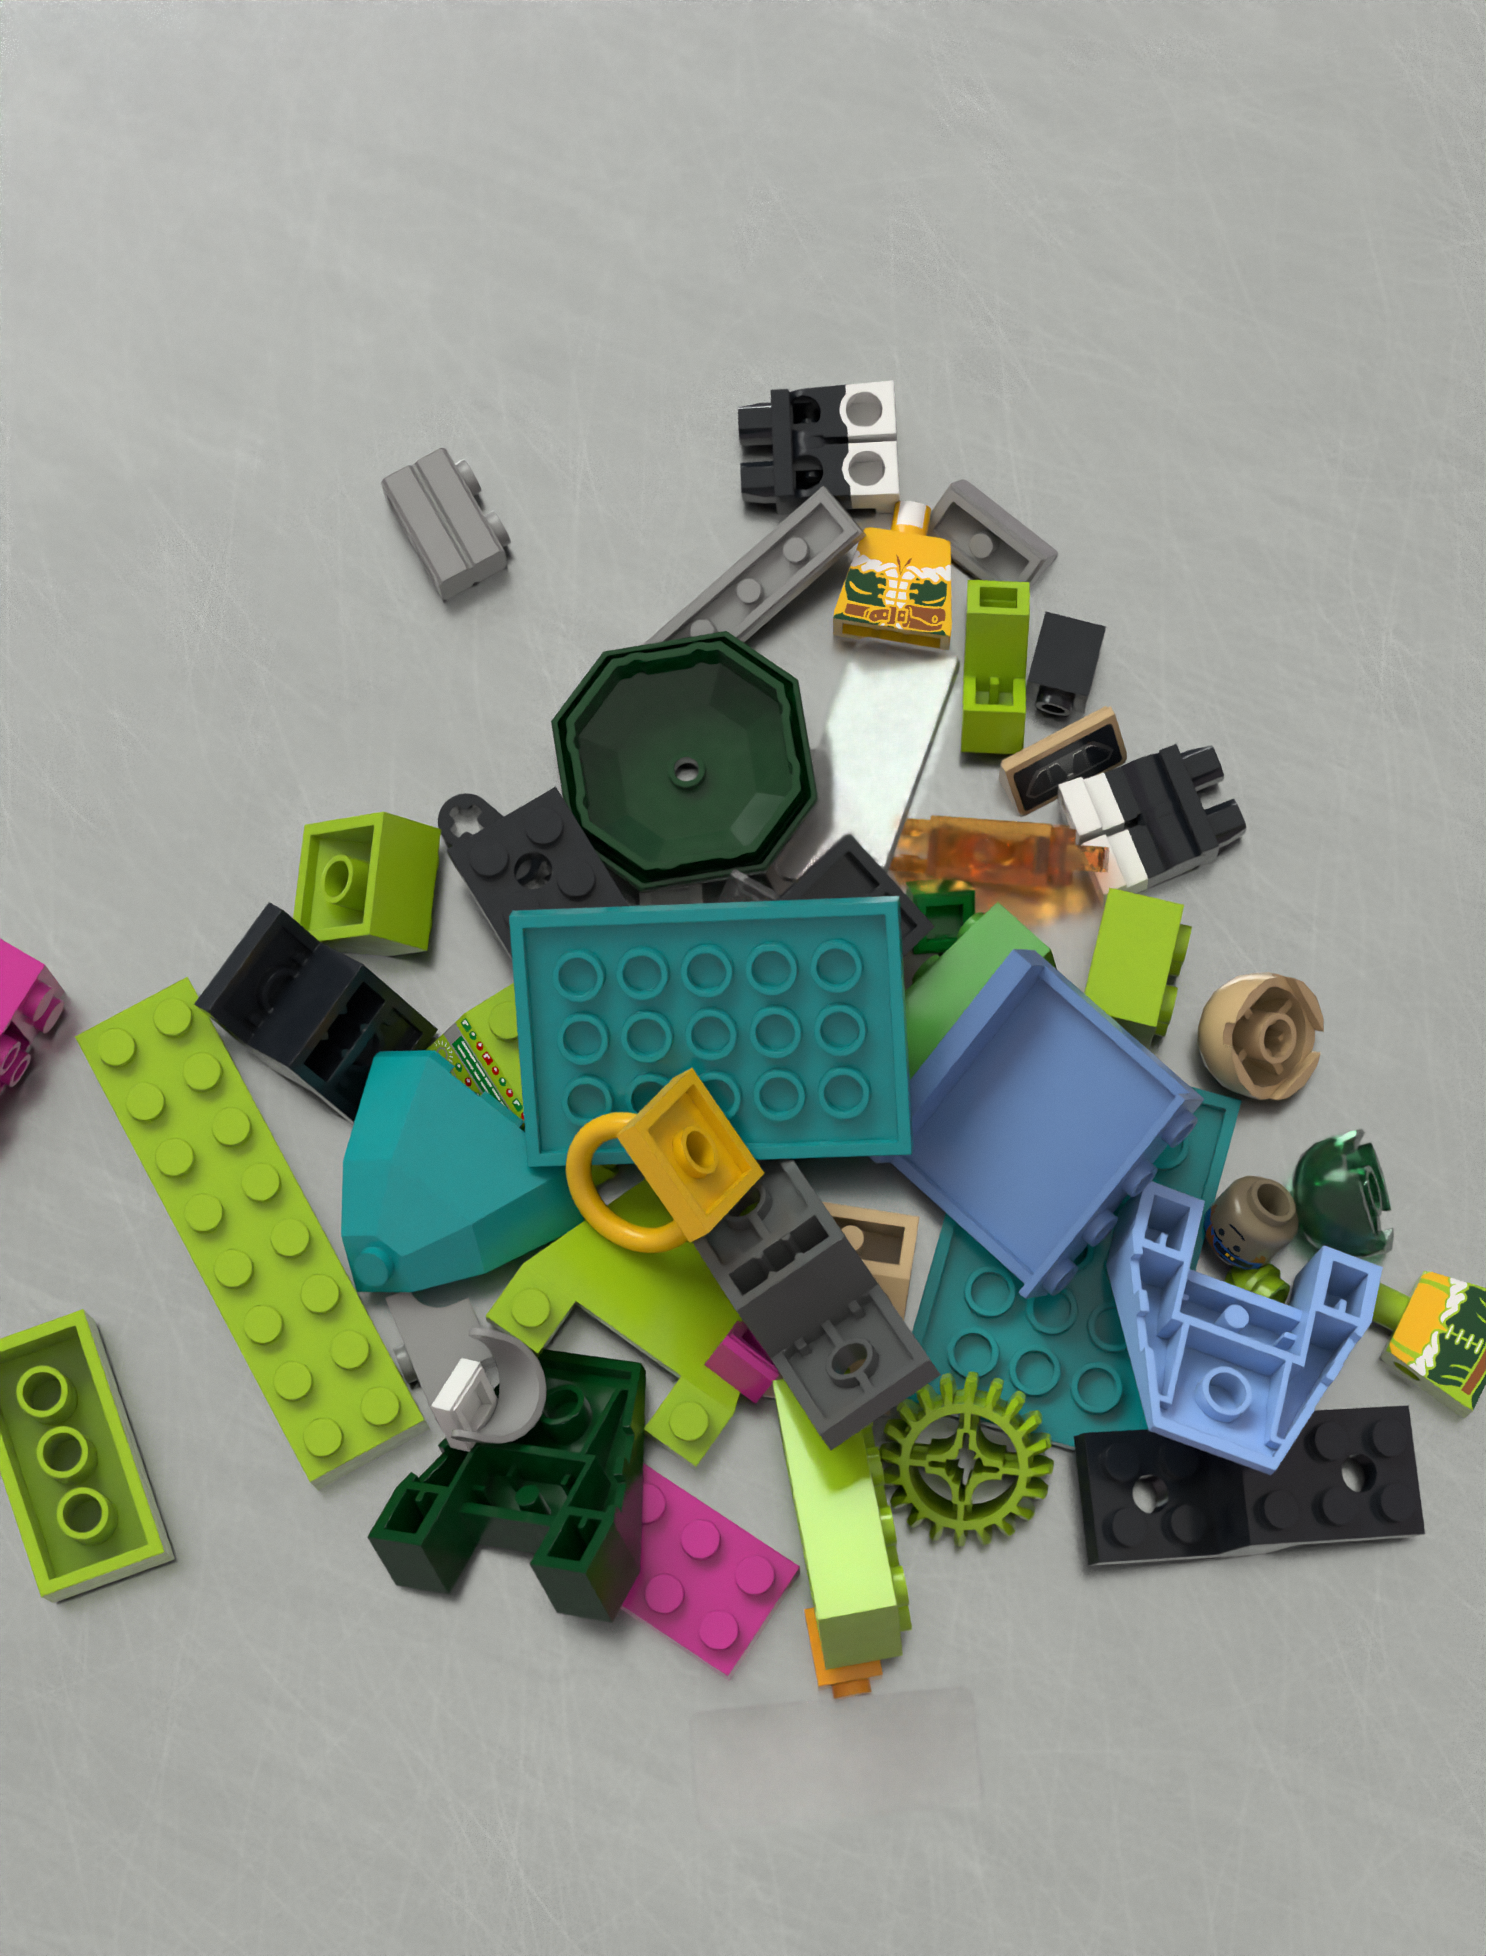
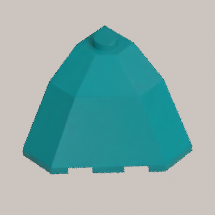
(440, 1181)

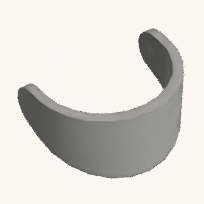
(520, 1390)

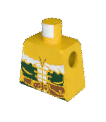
(899, 584)

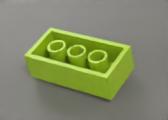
(73, 1461)
(845, 1538)

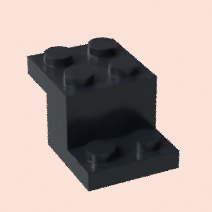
(310, 1010)

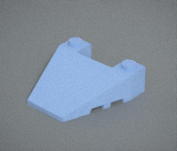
(1221, 1360)

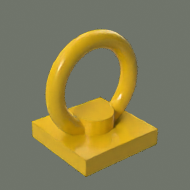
(684, 1154)

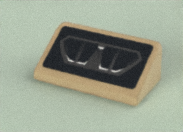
(1076, 751)

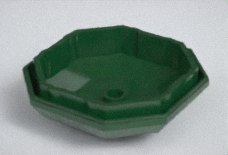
(673, 705)

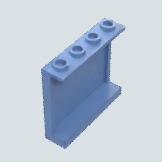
(1040, 1121)

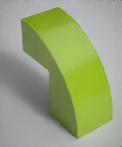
(995, 666)

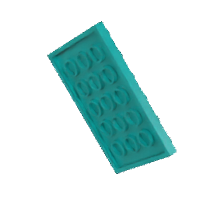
(770, 1002)
(1067, 1346)

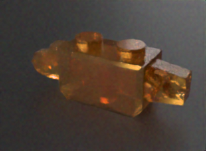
(1000, 852)

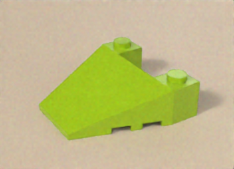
(652, 1300)

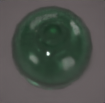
(1342, 1195)

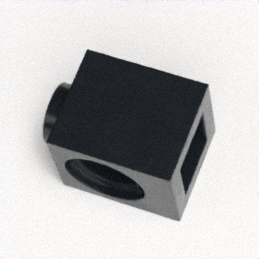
(1064, 664)

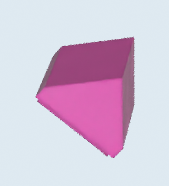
(743, 1363)

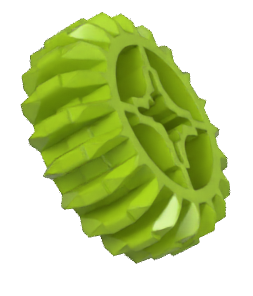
(994, 1461)

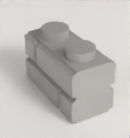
(445, 522)

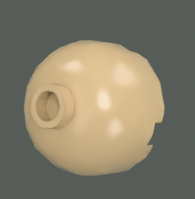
(1261, 1035)

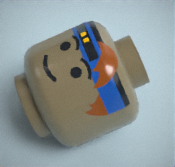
(1251, 1222)

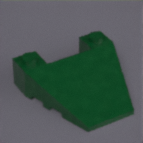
(556, 1492)

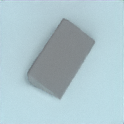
(987, 537)

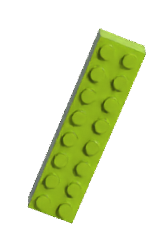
(252, 1234)

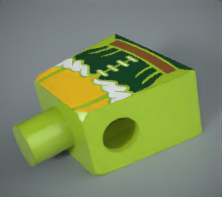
(1437, 1338)

